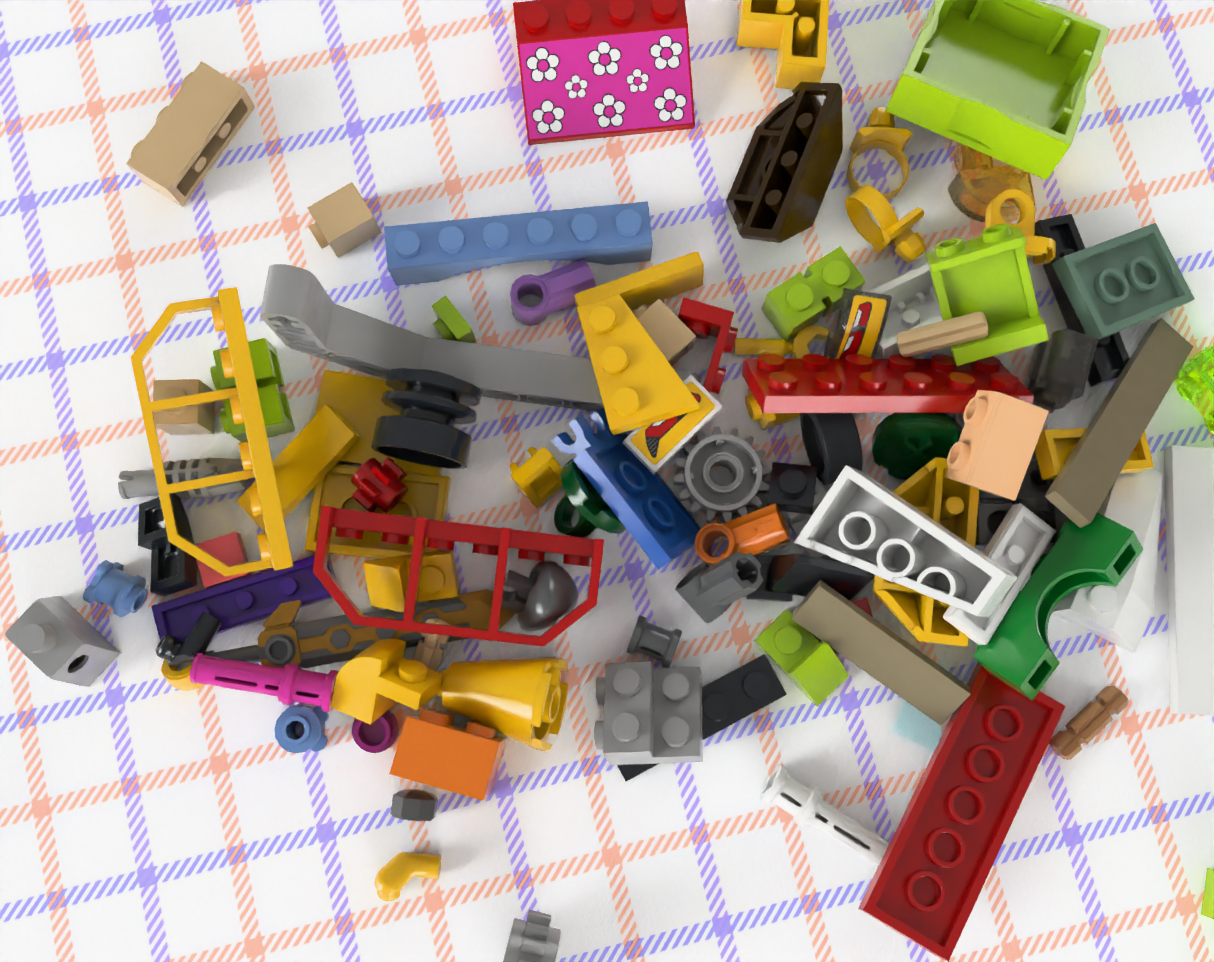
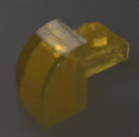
(981, 181)

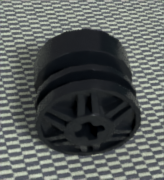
(428, 410)

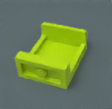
(991, 278)

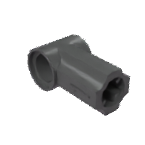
(716, 587)

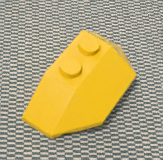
(956, 509)

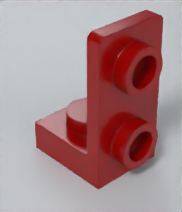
(711, 321)

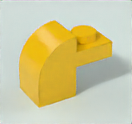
(381, 676)

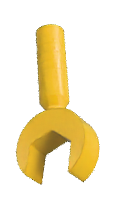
(781, 347)

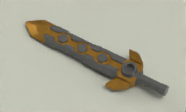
(340, 640)

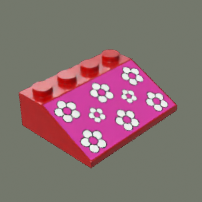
(603, 68)

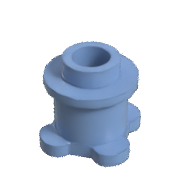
(116, 589)
(314, 726)

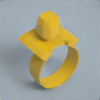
(881, 135)
(891, 230)

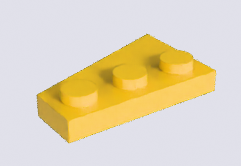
(630, 369)

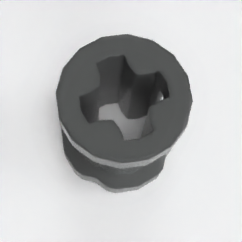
(654, 641)

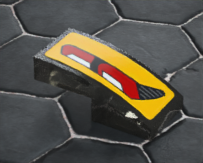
(858, 324)

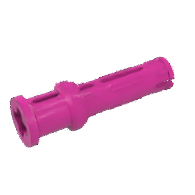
(286, 683)

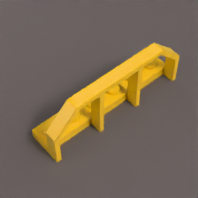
(245, 409)

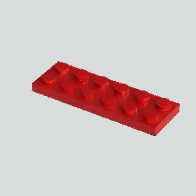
(874, 385)
(961, 813)

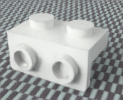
(911, 306)

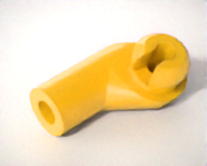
(402, 869)

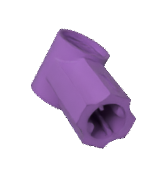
(553, 288)

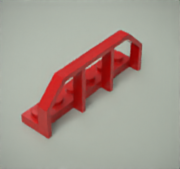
(443, 536)

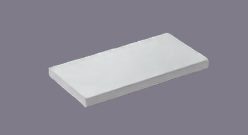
(1190, 577)

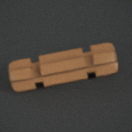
(1089, 722)

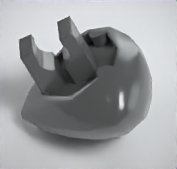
(542, 597)

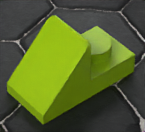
(802, 657)

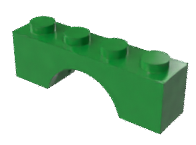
(1080, 558)

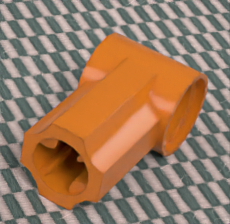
(746, 534)

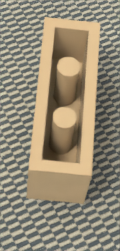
(191, 133)

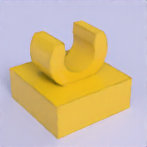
(538, 476)

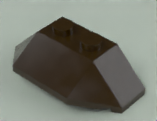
(789, 165)

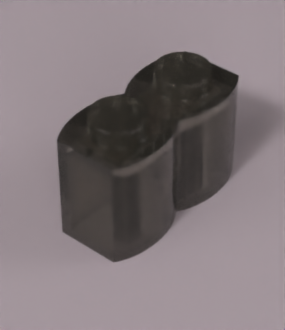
(1060, 368)

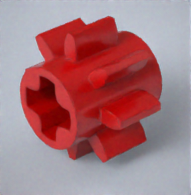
(379, 485)

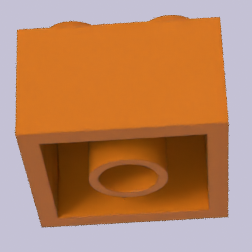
(448, 754)

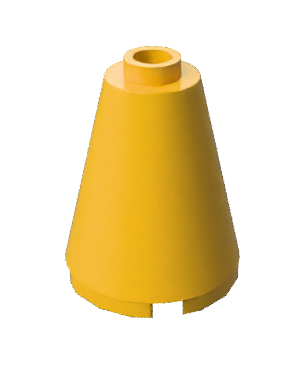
(510, 695)

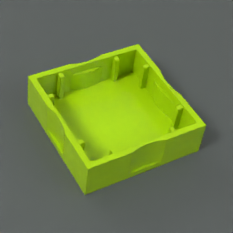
(1001, 78)

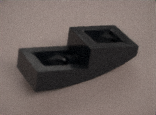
(170, 566)

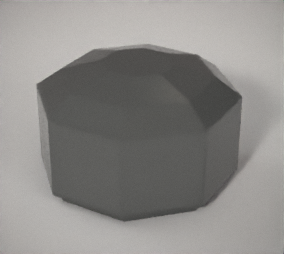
(414, 805)

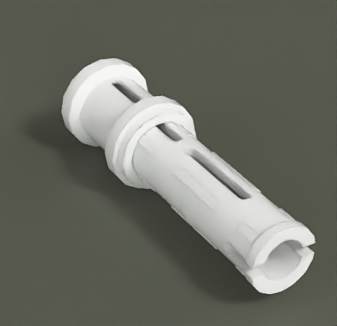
(808, 807)

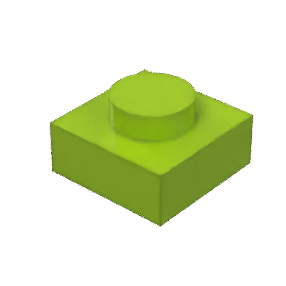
(450, 322)

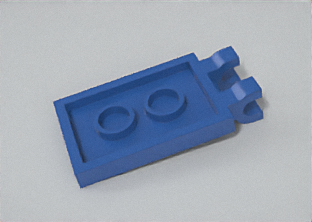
(630, 490)

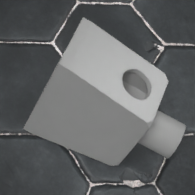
(55, 635)

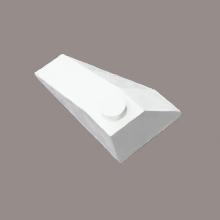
(1124, 610)

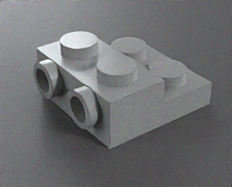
(650, 714)

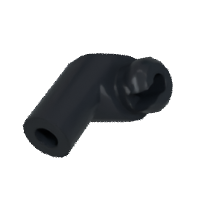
(185, 649)

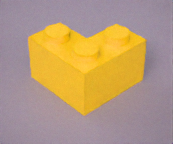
(794, 29)

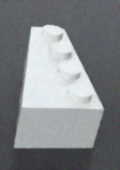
(894, 540)

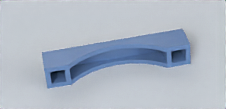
(453, 247)

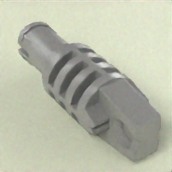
(143, 482)

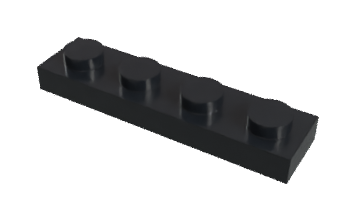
(1111, 352)
(729, 701)

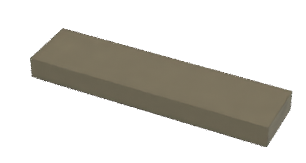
(881, 653)

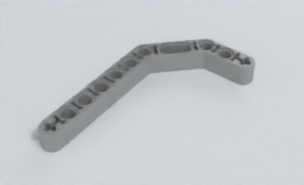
(313, 324)

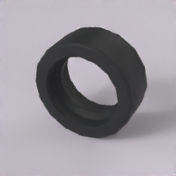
(831, 443)

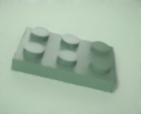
(1122, 282)

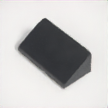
(800, 573)

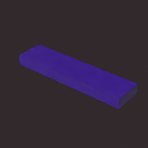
(242, 599)

